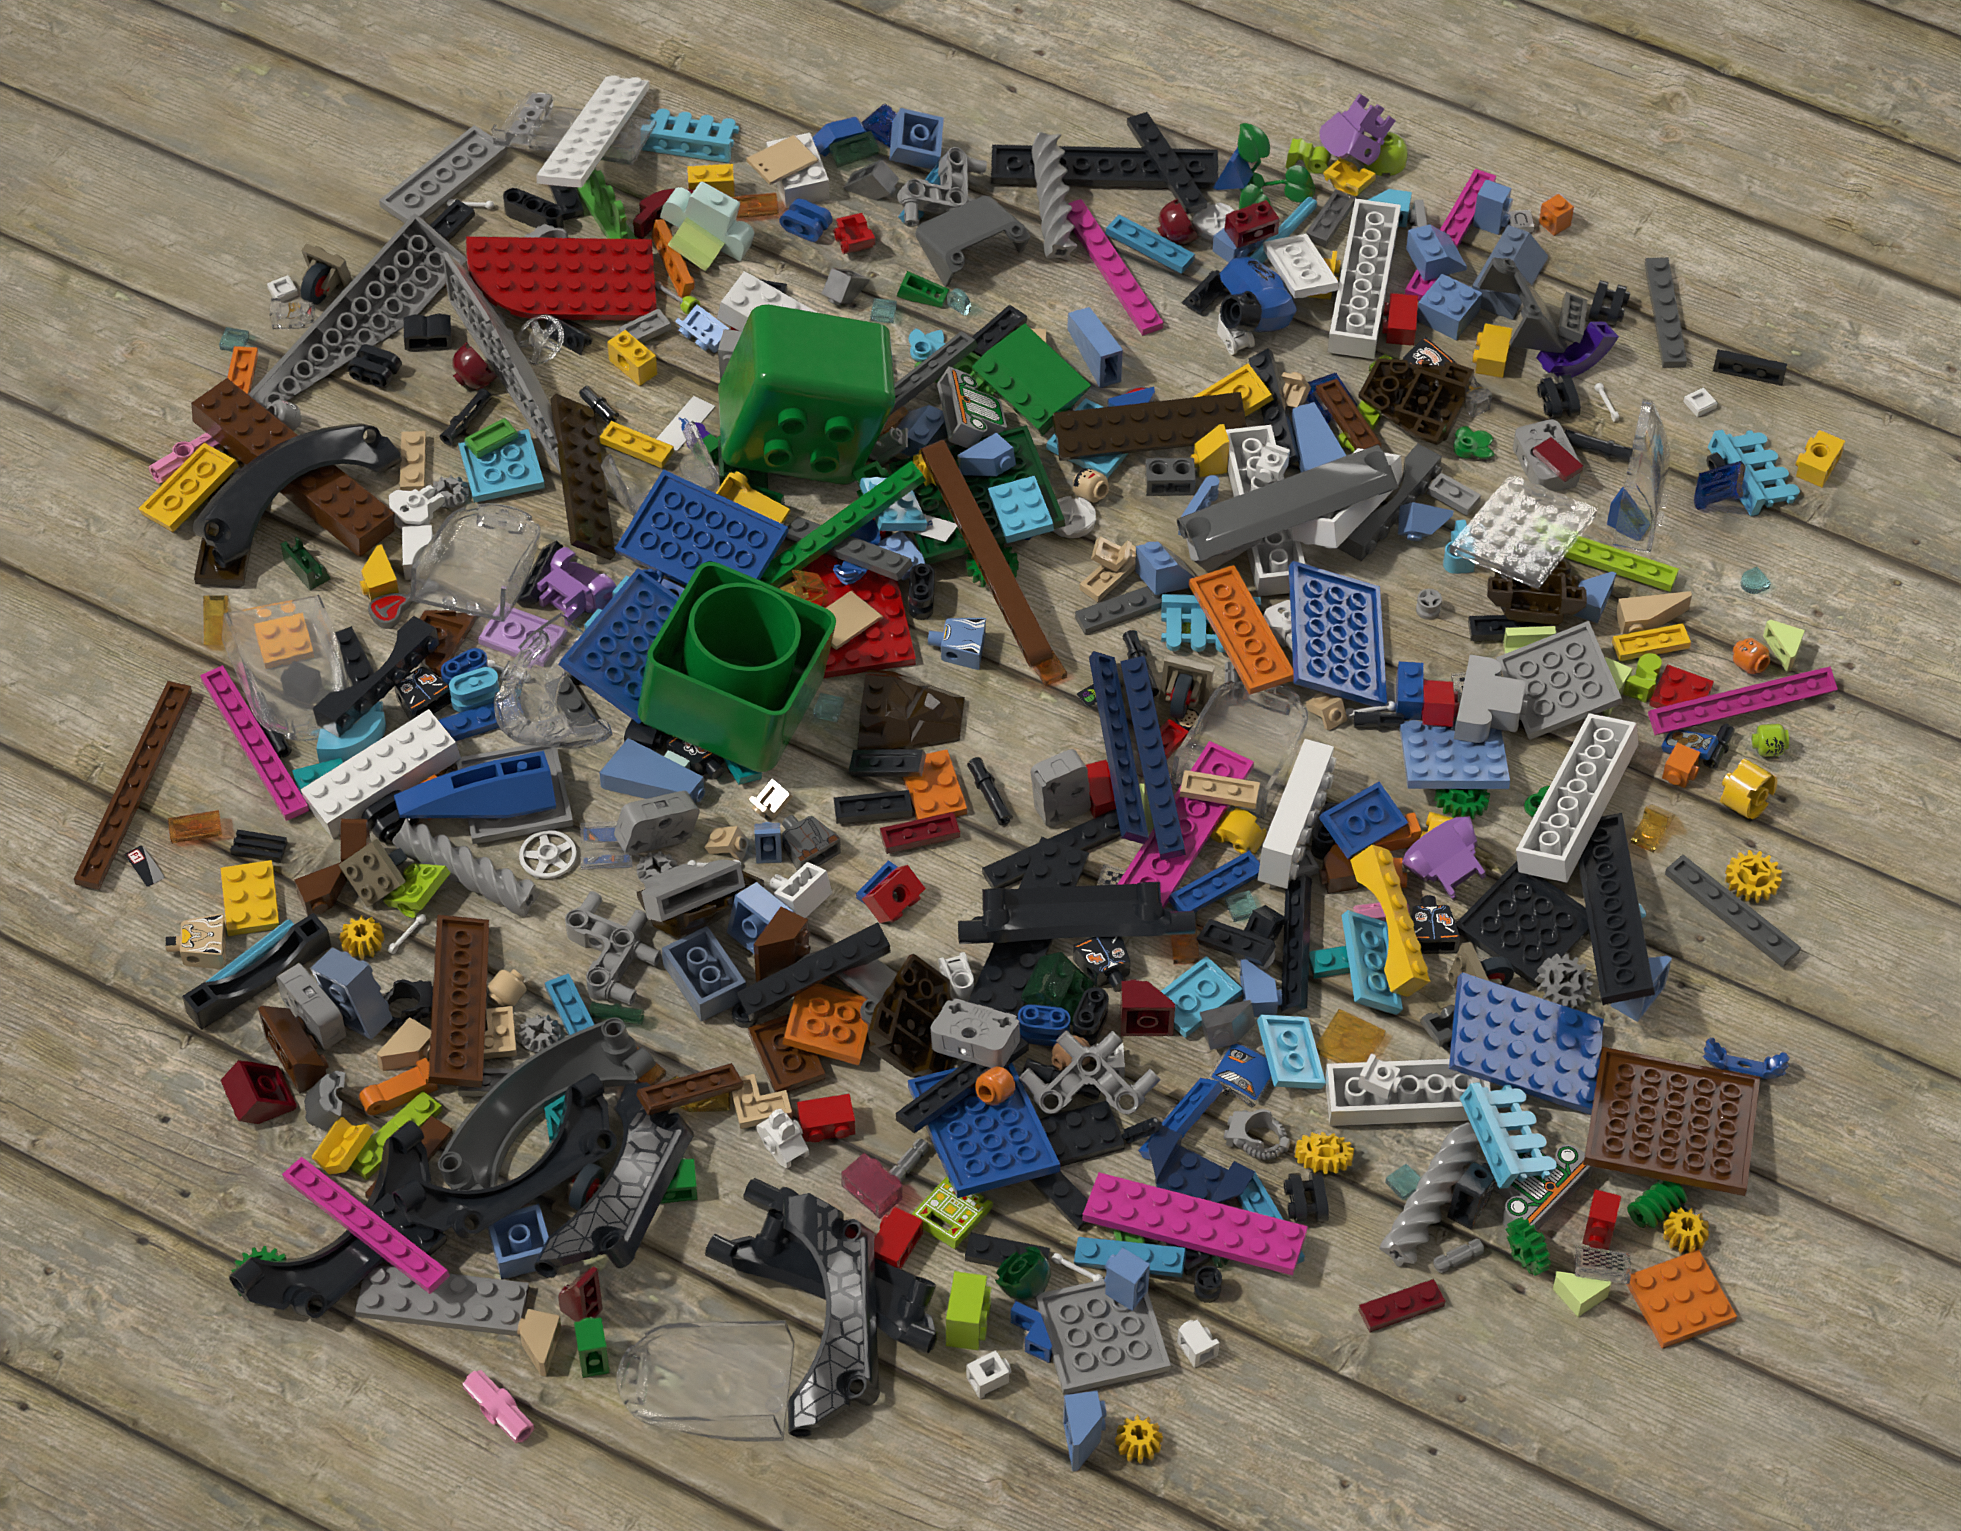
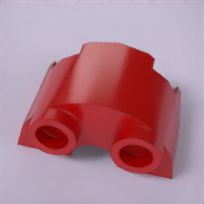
(853, 233)

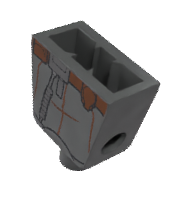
(809, 841)

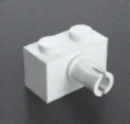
(803, 890)

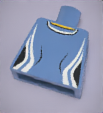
(961, 641)

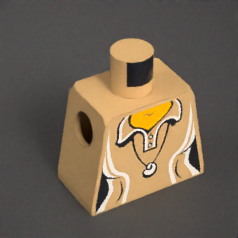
(201, 942)

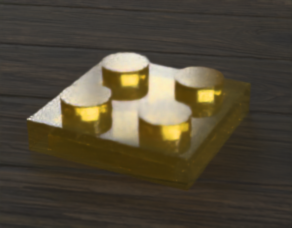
(1349, 1039)

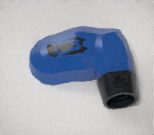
(1257, 299)

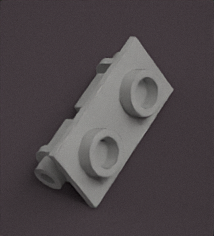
(891, 444)

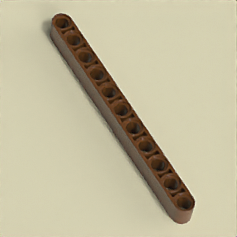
(987, 553)

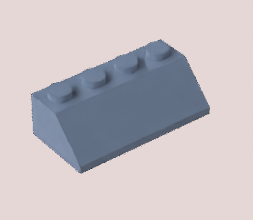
(1529, 259)

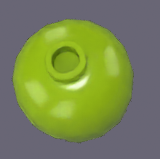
(1391, 157)

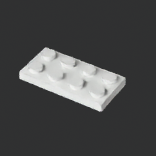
(1300, 266)

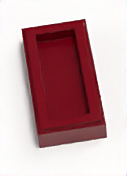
(1558, 459)

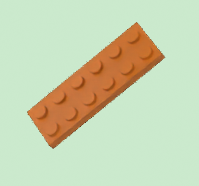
(1242, 629)

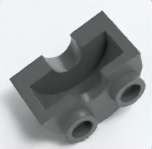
(1440, 1026)
(322, 1103)

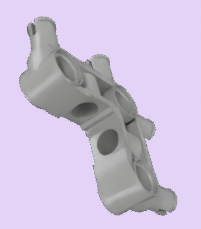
(941, 198)
(607, 938)
(1075, 1077)

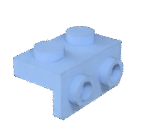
(702, 327)
(902, 545)

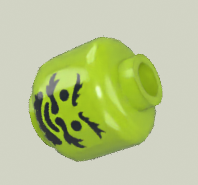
(1770, 740)

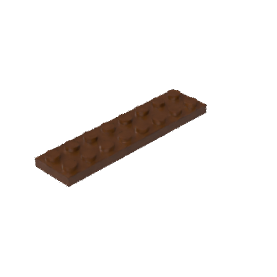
(459, 1001)

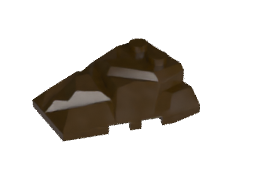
(1418, 396)
(1544, 605)
(906, 712)
(703, 915)
(904, 1019)

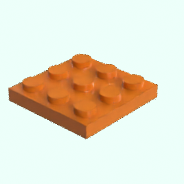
(827, 1023)
(1680, 1299)

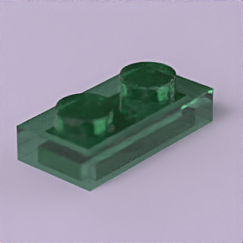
(854, 149)

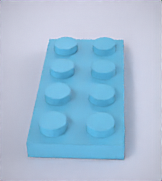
(1367, 955)

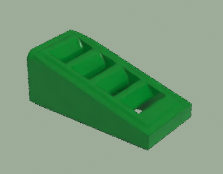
(909, 290)

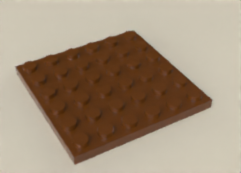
(1672, 1121)

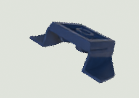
(1192, 1174)

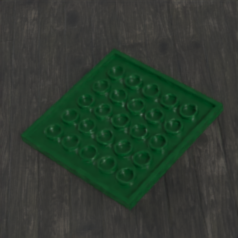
(932, 503)

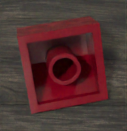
(1145, 1010)
(257, 1092)

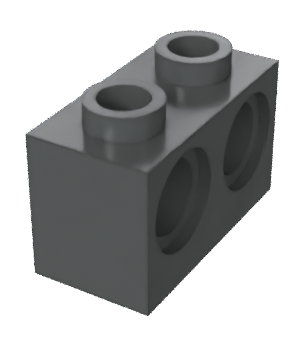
(1170, 476)

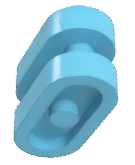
(473, 689)

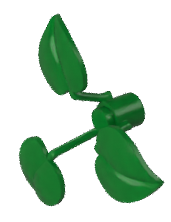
(1253, 146)

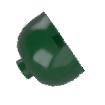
(1024, 1275)

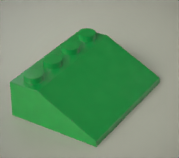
(1031, 378)

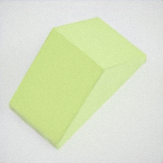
(1784, 642)
(1579, 1292)

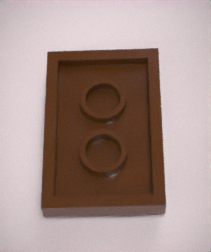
(784, 1065)

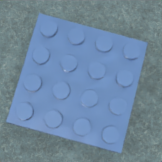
(1441, 762)

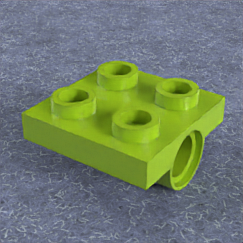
(420, 886)

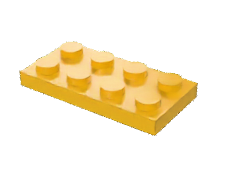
(188, 487)

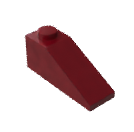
(582, 1296)

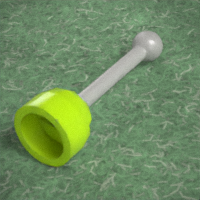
(687, 303)

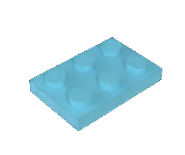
(1021, 509)
(902, 515)
(1200, 990)
(1291, 1051)

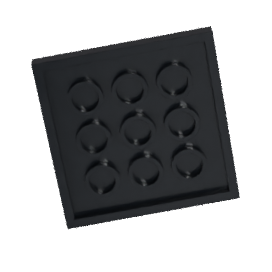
(1524, 922)

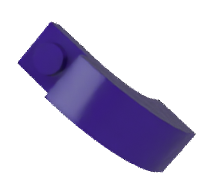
(1580, 357)

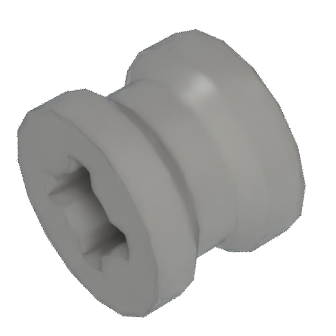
(1433, 599)

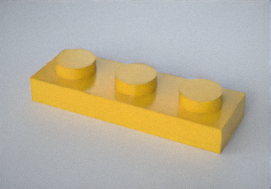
(636, 444)
(1651, 641)

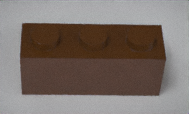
(781, 943)
(293, 1047)

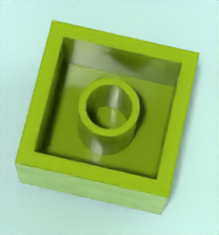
(968, 1311)

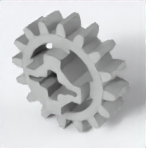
(1558, 970)

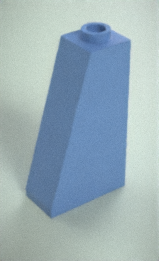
(1096, 346)
(1313, 438)
(647, 774)

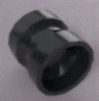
(1204, 1279)

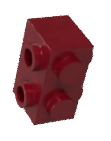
(1251, 224)

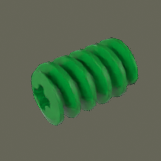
(1656, 1203)

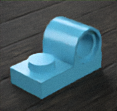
(1454, 563)

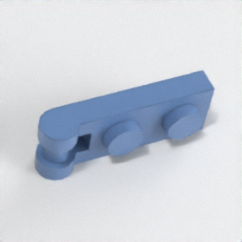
(1206, 493)

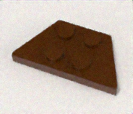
(451, 631)

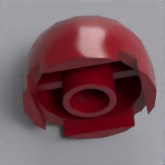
(1176, 224)
(471, 368)

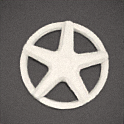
(548, 854)

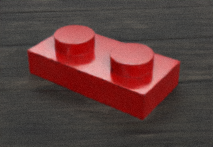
(1172, 737)

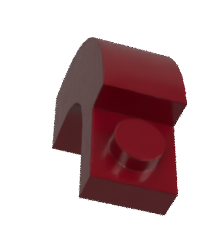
(650, 211)

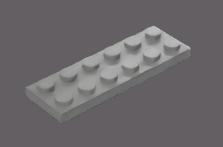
(443, 175)
(456, 1304)

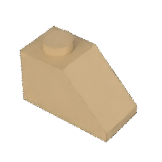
(405, 1046)
(539, 1337)

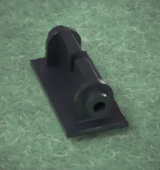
(1205, 292)
(573, 338)

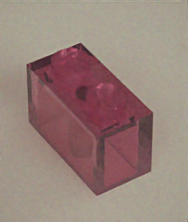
(872, 1185)

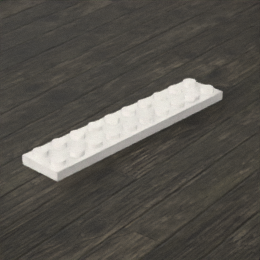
(593, 132)

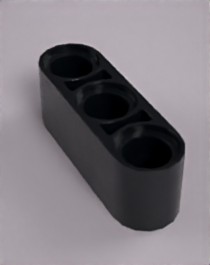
(532, 209)

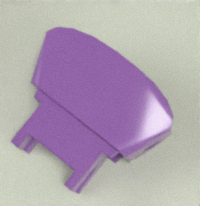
(1345, 135)
(574, 586)
(1445, 855)

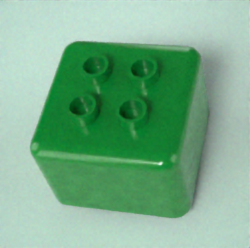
(805, 394)
(735, 666)

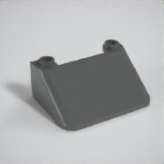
(963, 227)
(1537, 327)
(870, 982)

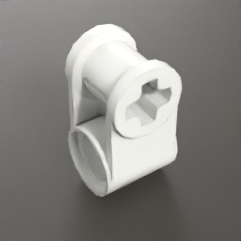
(1234, 339)
(959, 973)

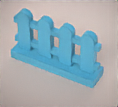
(694, 144)
(1753, 490)
(1187, 609)
(1494, 1139)

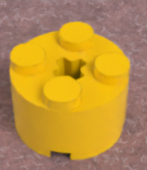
(1748, 789)

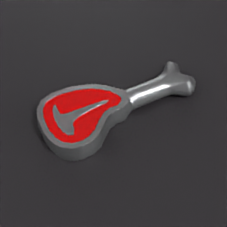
(388, 608)

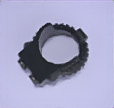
(420, 990)

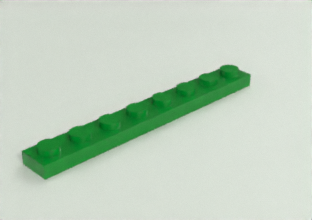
(843, 524)

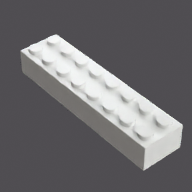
(1364, 279)
(1275, 552)
(1577, 798)

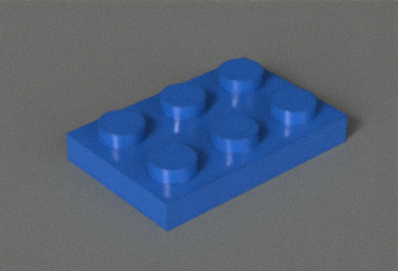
(1363, 820)

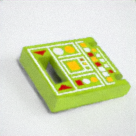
(960, 1213)

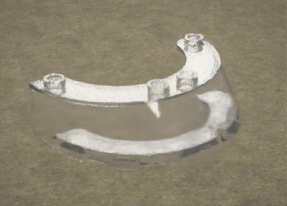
(530, 691)

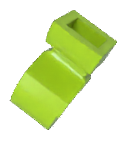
(1314, 158)
(1643, 683)

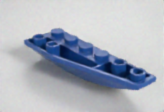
(485, 790)

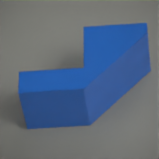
(836, 132)
(1037, 1340)

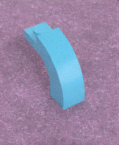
(361, 735)

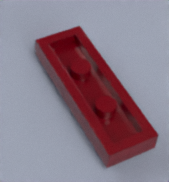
(919, 832)
(1401, 1305)

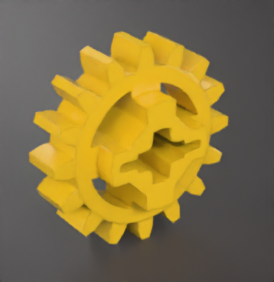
(1753, 876)
(1324, 1152)

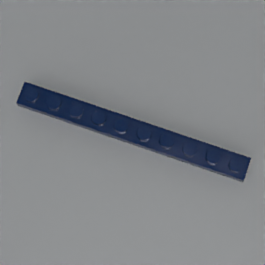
(1118, 748)
(1153, 758)

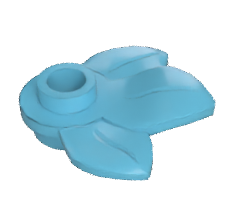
(925, 345)

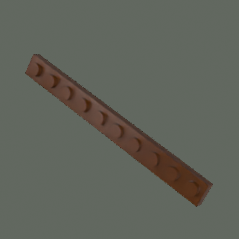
(133, 785)

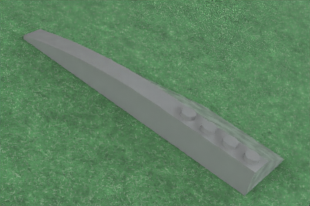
(366, 312)
(502, 353)

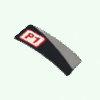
(144, 865)

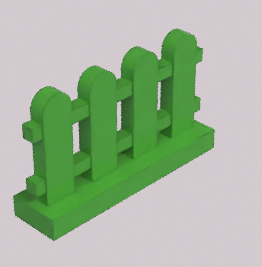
(604, 208)

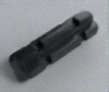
(1141, 1130)

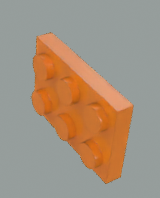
(937, 789)

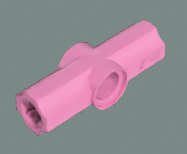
(181, 452)
(498, 1406)

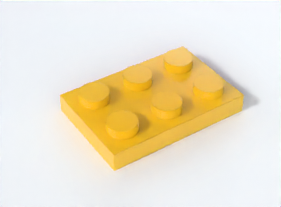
(1247, 382)
(250, 898)

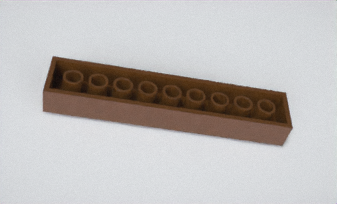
(322, 493)

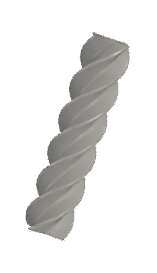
(1051, 196)
(474, 874)
(1431, 1192)

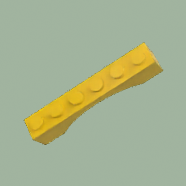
(1404, 963)

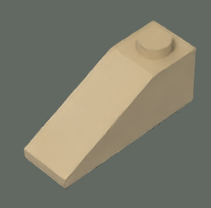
(1650, 611)

